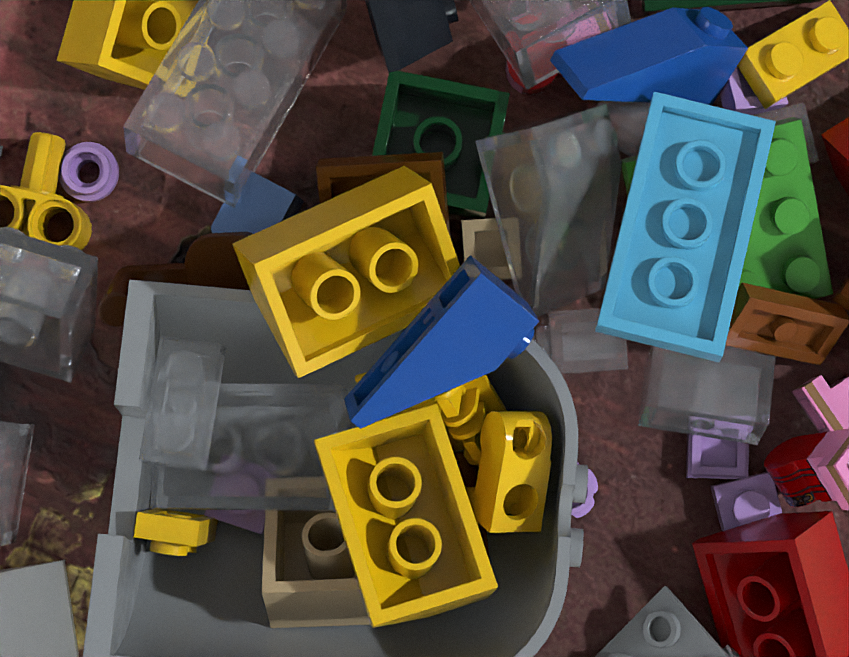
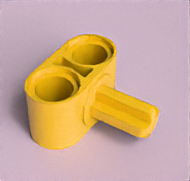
(36, 197)

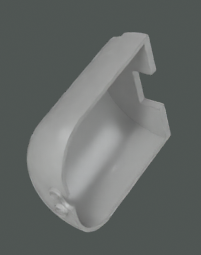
(214, 597)

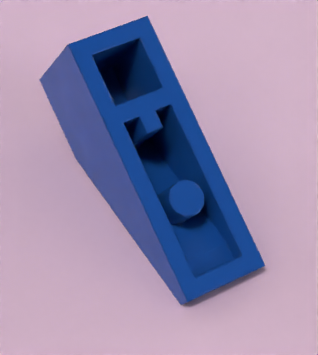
(665, 53)
(452, 341)

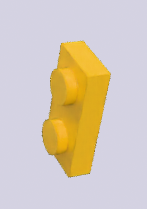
(796, 54)
(174, 531)

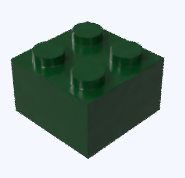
(443, 117)

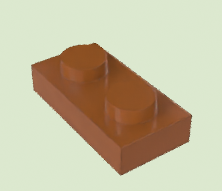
(785, 324)

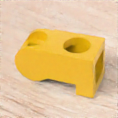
(512, 471)

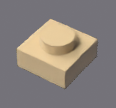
(484, 243)

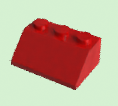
(778, 586)

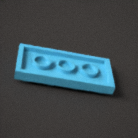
(686, 227)

